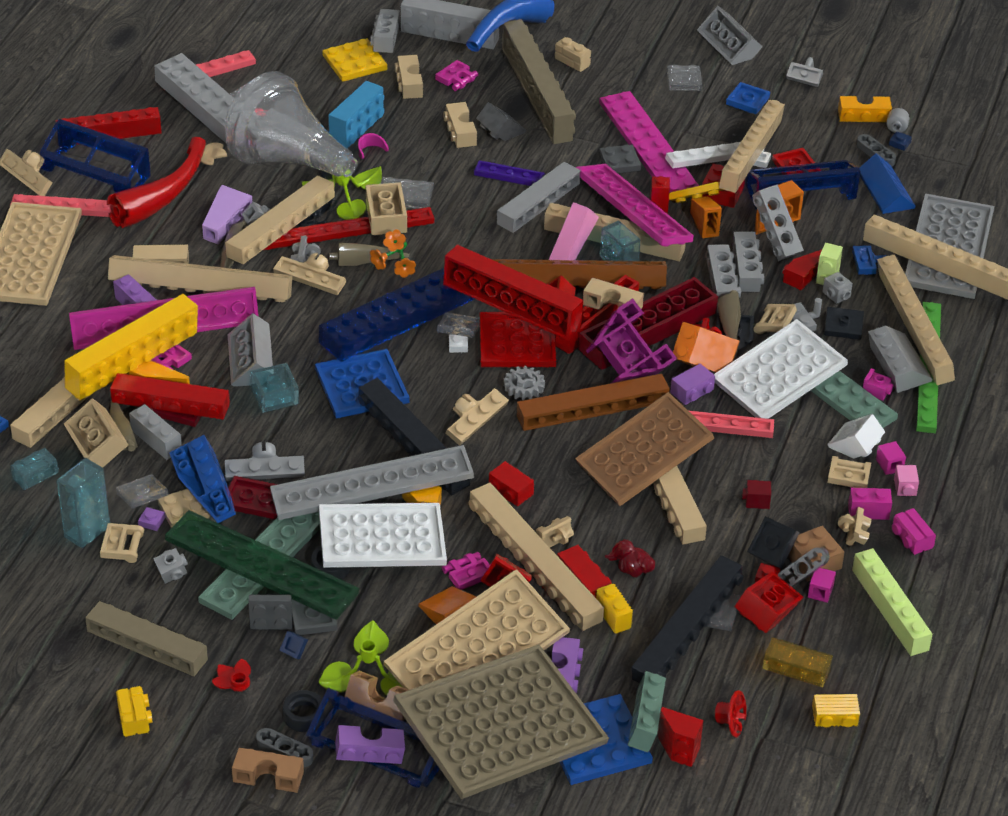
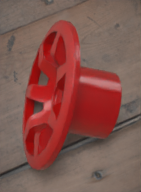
(730, 712)

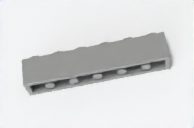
(538, 197)

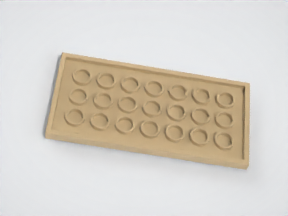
(33, 250)
(487, 628)

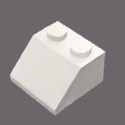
(857, 437)

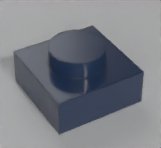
(900, 141)
(293, 644)

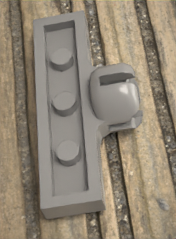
(265, 465)

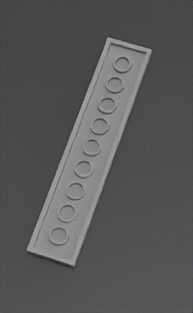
(372, 481)

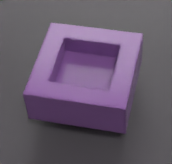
(151, 519)

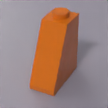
(706, 216)

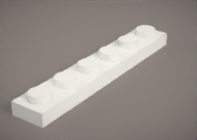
(701, 155)

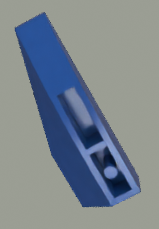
(203, 477)

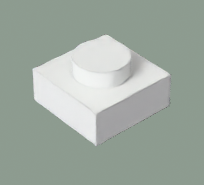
(763, 160)
(458, 343)

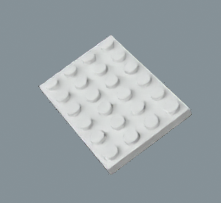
(779, 370)
(382, 535)

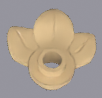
(213, 151)

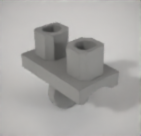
(303, 250)

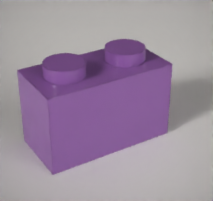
(692, 384)

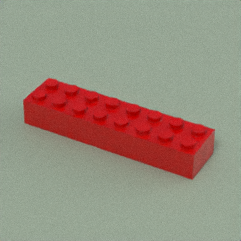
(513, 292)

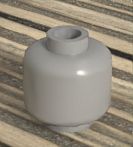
(898, 120)

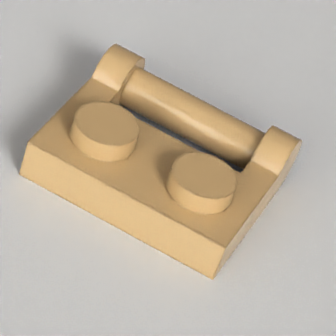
(780, 317)
(849, 473)
(115, 541)

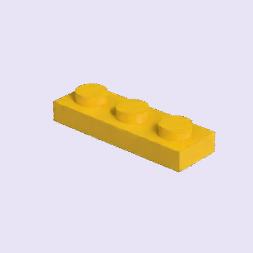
(695, 192)

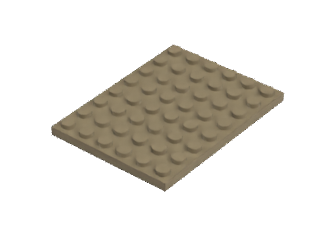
(500, 720)

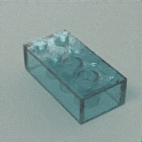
(83, 502)

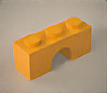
(853, 111)

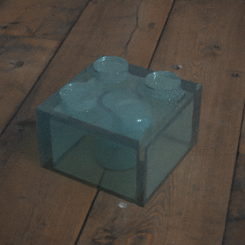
(619, 243)
(274, 387)

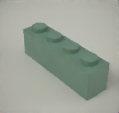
(646, 711)

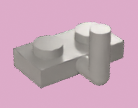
(805, 73)
(807, 317)

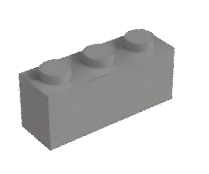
(154, 431)

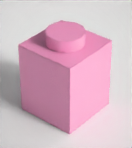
(906, 480)

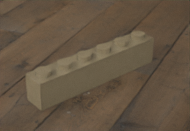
(147, 638)

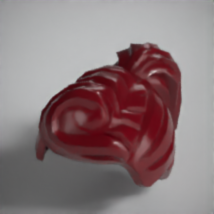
(632, 559)

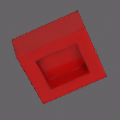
(765, 569)

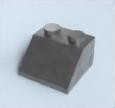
(499, 123)

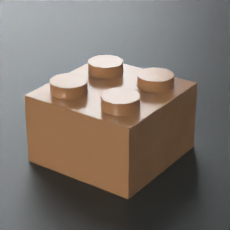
(817, 538)

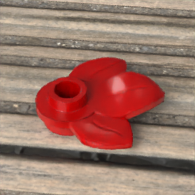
(233, 677)

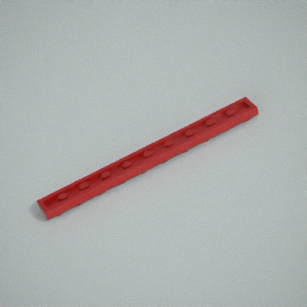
(345, 228)

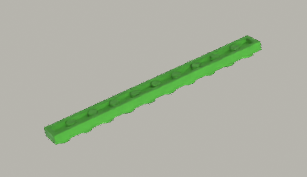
(929, 392)

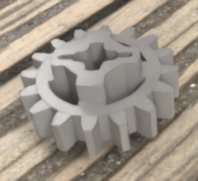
(524, 383)

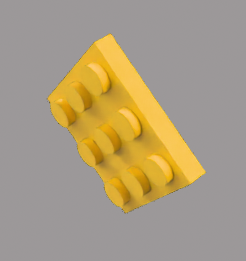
(354, 60)

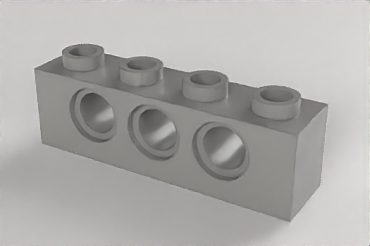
(385, 30)
(785, 225)
(747, 262)
(722, 270)

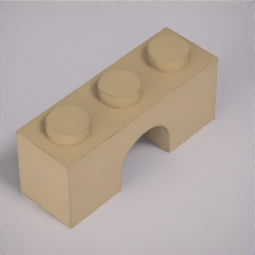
(408, 76)
(462, 131)
(601, 292)

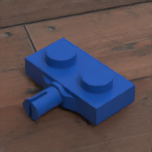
(865, 259)

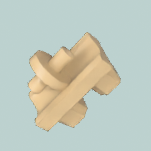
(855, 527)
(557, 532)

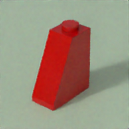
(660, 192)

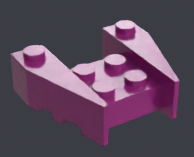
(626, 347)

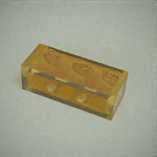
(797, 662)

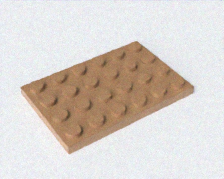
(644, 448)

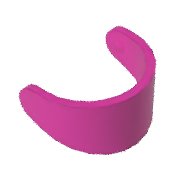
(371, 140)

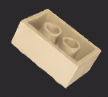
(386, 208)
(96, 433)

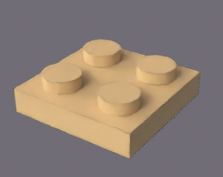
(178, 503)

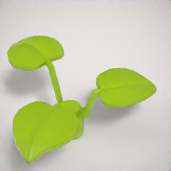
(357, 207)
(369, 644)

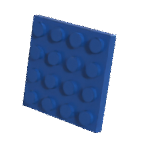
(344, 378)
(615, 755)

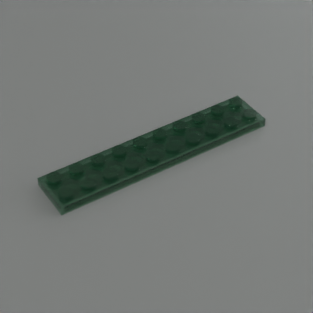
(262, 564)

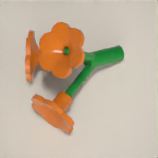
(396, 243)

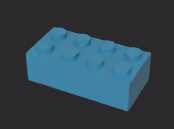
(357, 113)

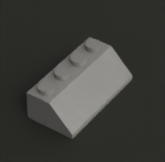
(729, 37)
(249, 349)
(898, 358)

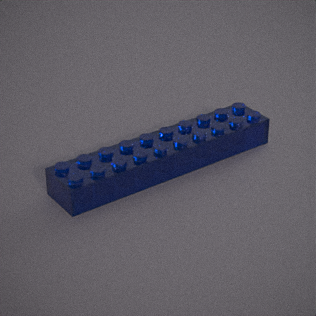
(389, 316)

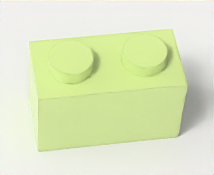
(828, 262)

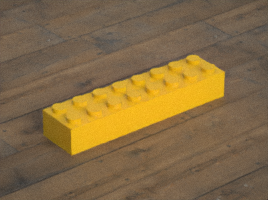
(131, 346)

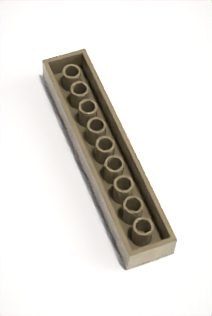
(538, 82)

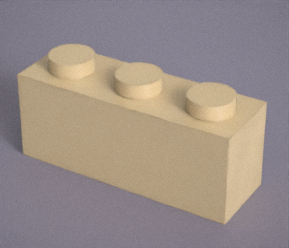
(170, 253)

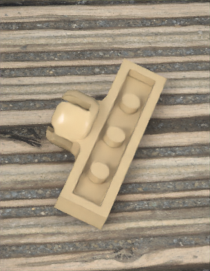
(27, 170)
(311, 273)
(474, 414)

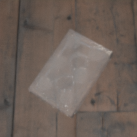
(416, 193)

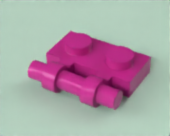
(453, 74)
(174, 356)
(466, 570)

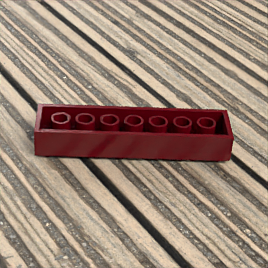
(661, 317)

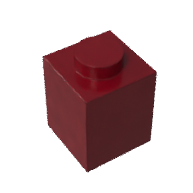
(757, 494)

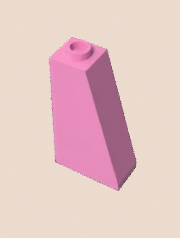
(574, 233)

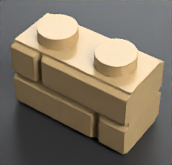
(572, 54)

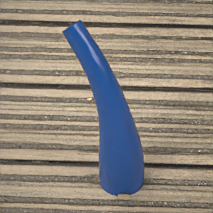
(528, 10)

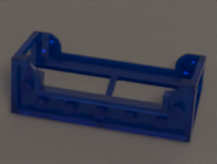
(71, 134)
(837, 176)
(376, 717)

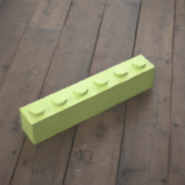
(892, 602)

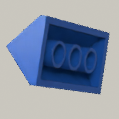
(885, 185)

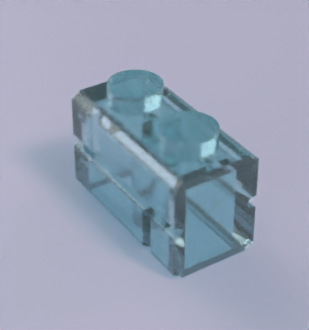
(34, 468)

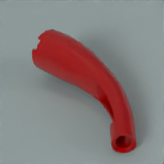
(145, 200)

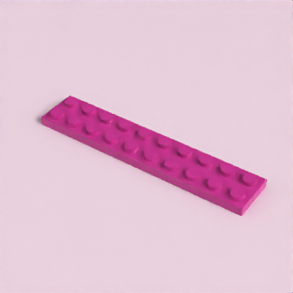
(646, 138)
(635, 205)
(215, 312)

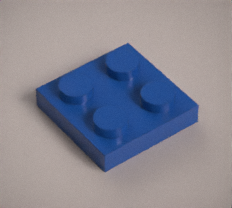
(748, 98)

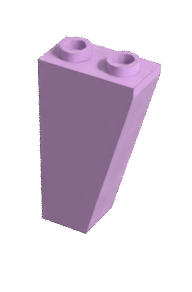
(224, 213)

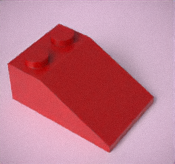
(768, 601)

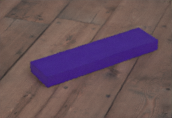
(507, 173)

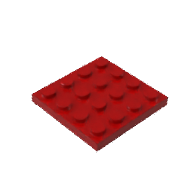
(514, 342)

